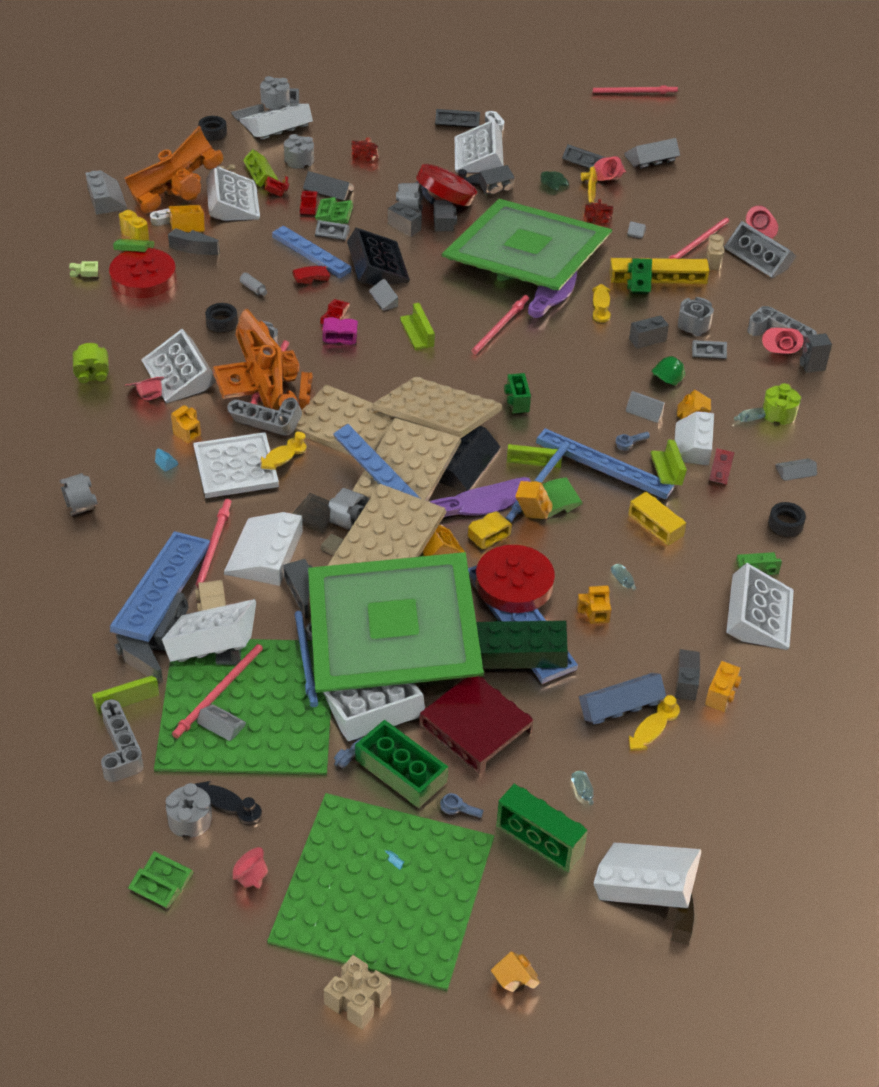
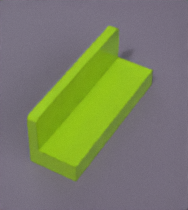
(258, 167)
(418, 328)
(531, 455)
(669, 464)
(128, 693)

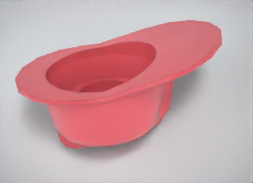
(609, 169)
(762, 220)
(782, 340)
(149, 388)
(251, 868)

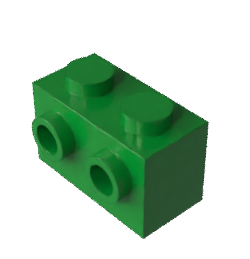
(640, 276)
(518, 393)

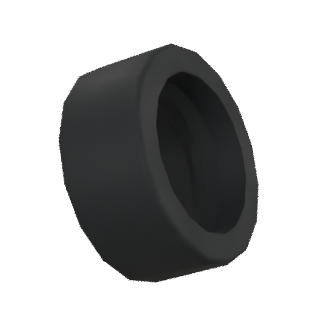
(219, 125)
(218, 310)
(783, 528)

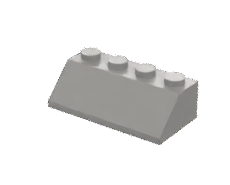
(759, 250)

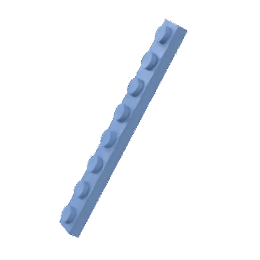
(370, 460)
(606, 464)

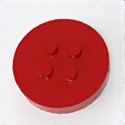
(446, 184)
(142, 273)
(515, 578)

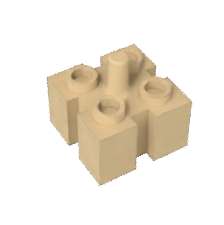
(357, 992)

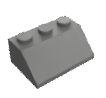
(653, 153)
(105, 192)

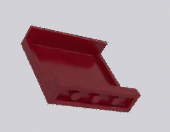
(475, 721)

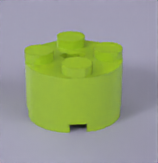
(90, 363)
(781, 404)

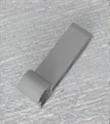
(768, 317)
(257, 415)
(128, 757)

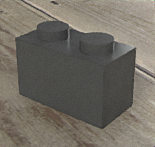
(496, 180)
(444, 215)
(404, 219)
(648, 331)
(815, 353)

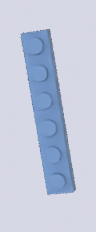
(311, 251)

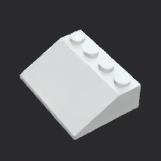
(277, 120)
(479, 148)
(231, 196)
(181, 366)
(265, 547)
(760, 609)
(210, 631)
(364, 708)
(647, 874)

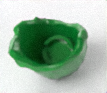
(670, 370)

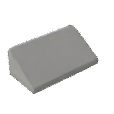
(248, 111)
(332, 230)
(384, 295)
(709, 349)
(645, 407)
(797, 469)
(220, 722)

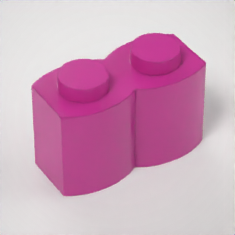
(340, 331)

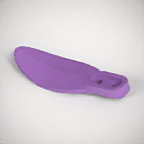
(547, 297)
(482, 499)

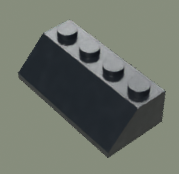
(470, 459)

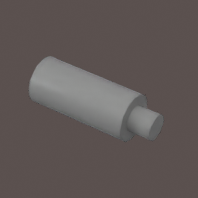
(253, 284)

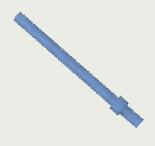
(516, 509)
(310, 684)

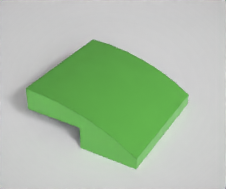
(334, 211)
(133, 245)
(562, 496)
(161, 880)

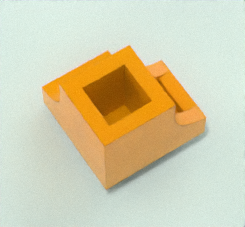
(693, 402)
(185, 424)
(595, 604)
(514, 972)

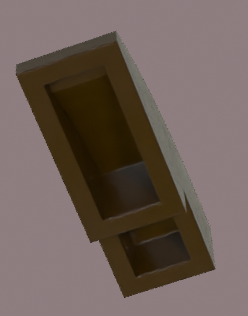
(683, 922)

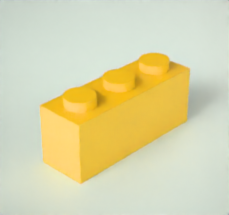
(657, 518)

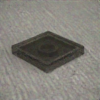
(314, 512)

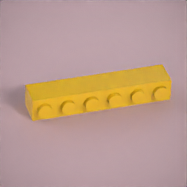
(664, 270)

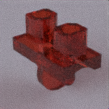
(365, 148)
(598, 210)

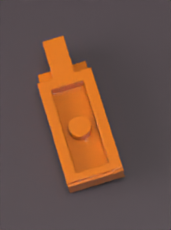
(305, 387)

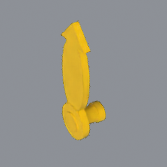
(592, 177)
(601, 303)
(284, 453)
(655, 724)

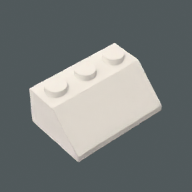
(695, 437)

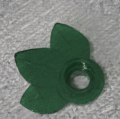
(553, 179)

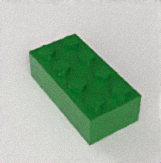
(401, 763)
(541, 827)

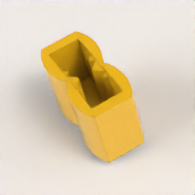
(133, 226)
(489, 530)

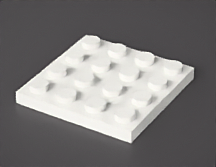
(234, 465)

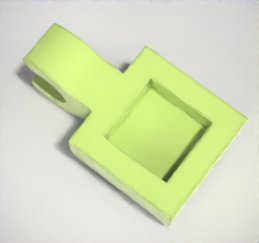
(86, 269)

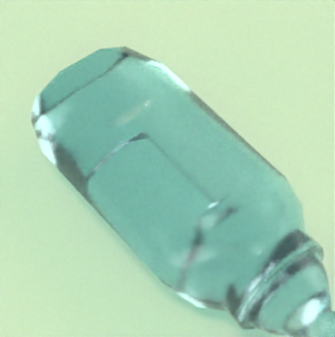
(750, 415)
(623, 576)
(583, 786)

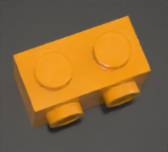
(533, 500)
(723, 685)

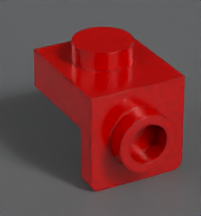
(276, 187)

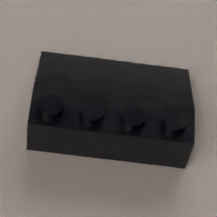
(376, 258)

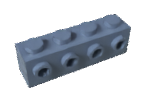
(622, 697)

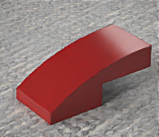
(308, 202)
(307, 274)
(336, 309)

